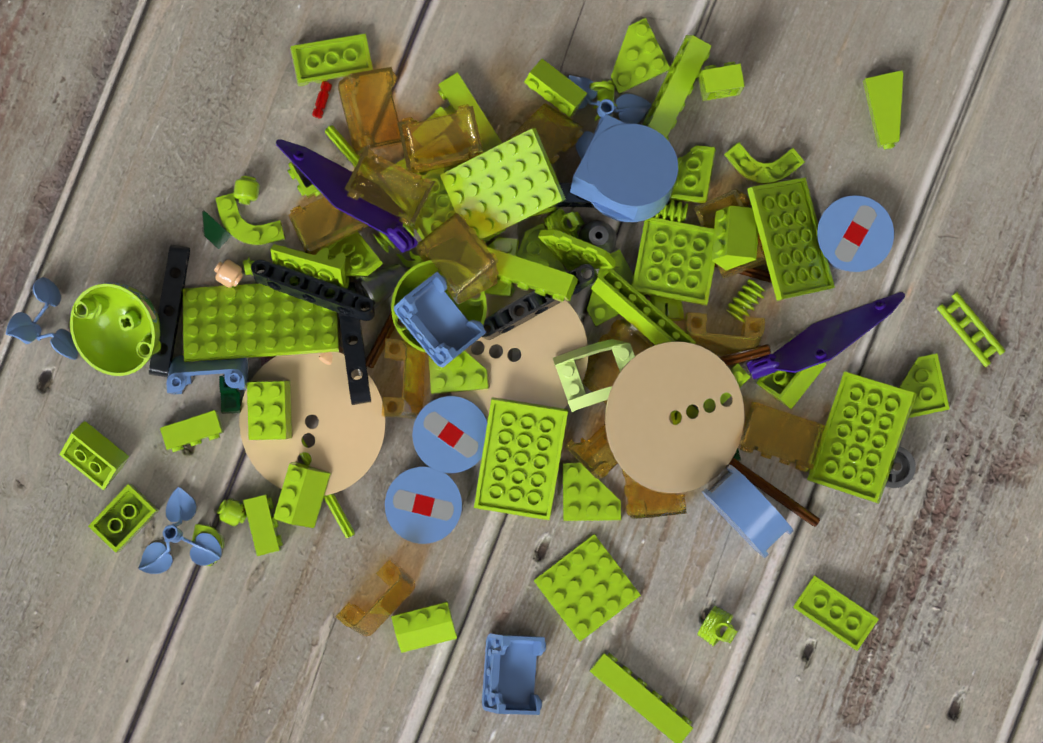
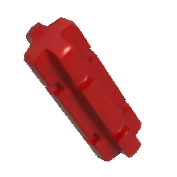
(322, 99)

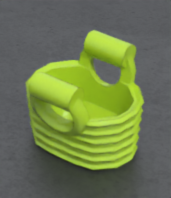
(558, 221)
(713, 623)

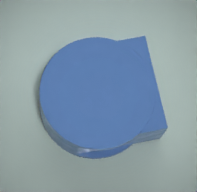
(626, 171)
(747, 511)

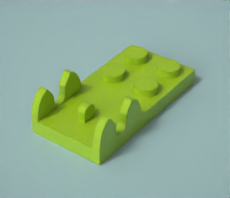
(330, 59)
(313, 265)
(835, 613)

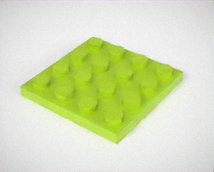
(675, 261)
(587, 587)

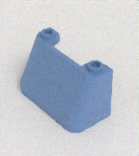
(437, 321)
(180, 372)
(511, 674)

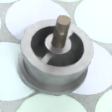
(902, 469)

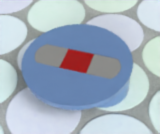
(855, 233)
(450, 434)
(423, 505)

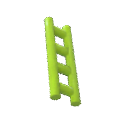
(971, 317)

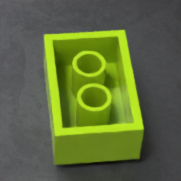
(721, 81)
(269, 410)
(123, 518)

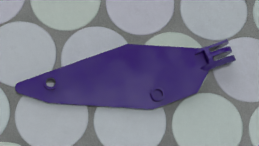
(331, 182)
(825, 338)

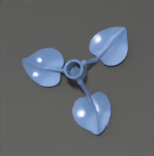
(630, 109)
(27, 331)
(204, 550)

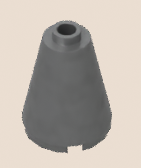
(608, 235)
(380, 283)

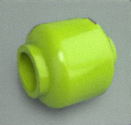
(246, 190)
(232, 512)

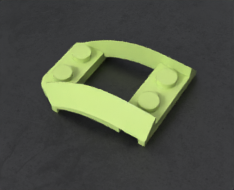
(570, 376)

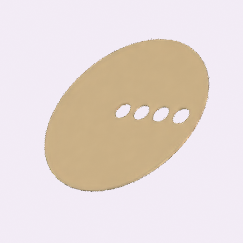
(539, 339)
(639, 426)
(346, 433)

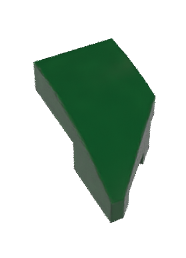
(214, 231)
(229, 398)

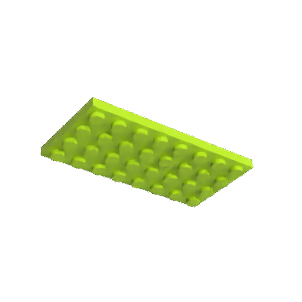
(253, 323)

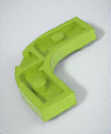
(761, 172)
(244, 231)

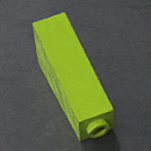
(884, 104)

